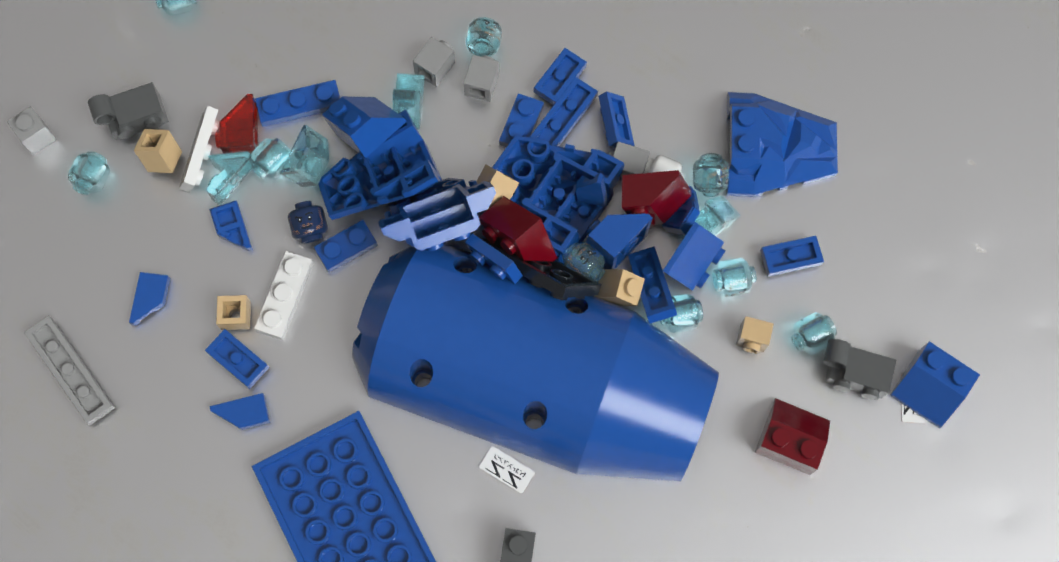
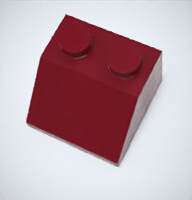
(654, 194)
(517, 231)
(794, 437)

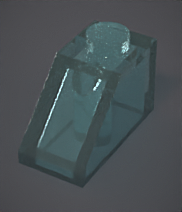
(307, 158)

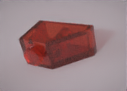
(239, 128)

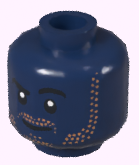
(307, 222)

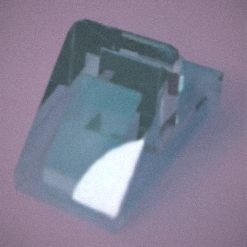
(409, 96)
(233, 170)
(717, 215)

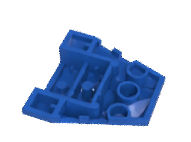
(776, 145)
(390, 173)
(549, 181)
(438, 214)

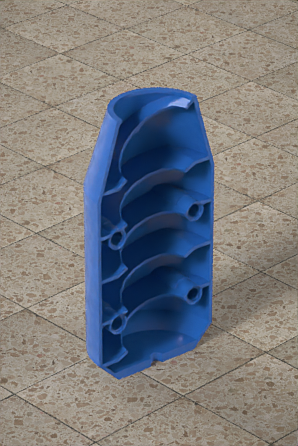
(498, 353)

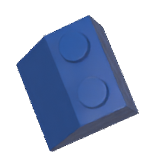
(362, 122)
(618, 236)
(694, 257)
(934, 384)

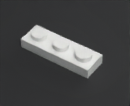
(200, 149)
(284, 295)

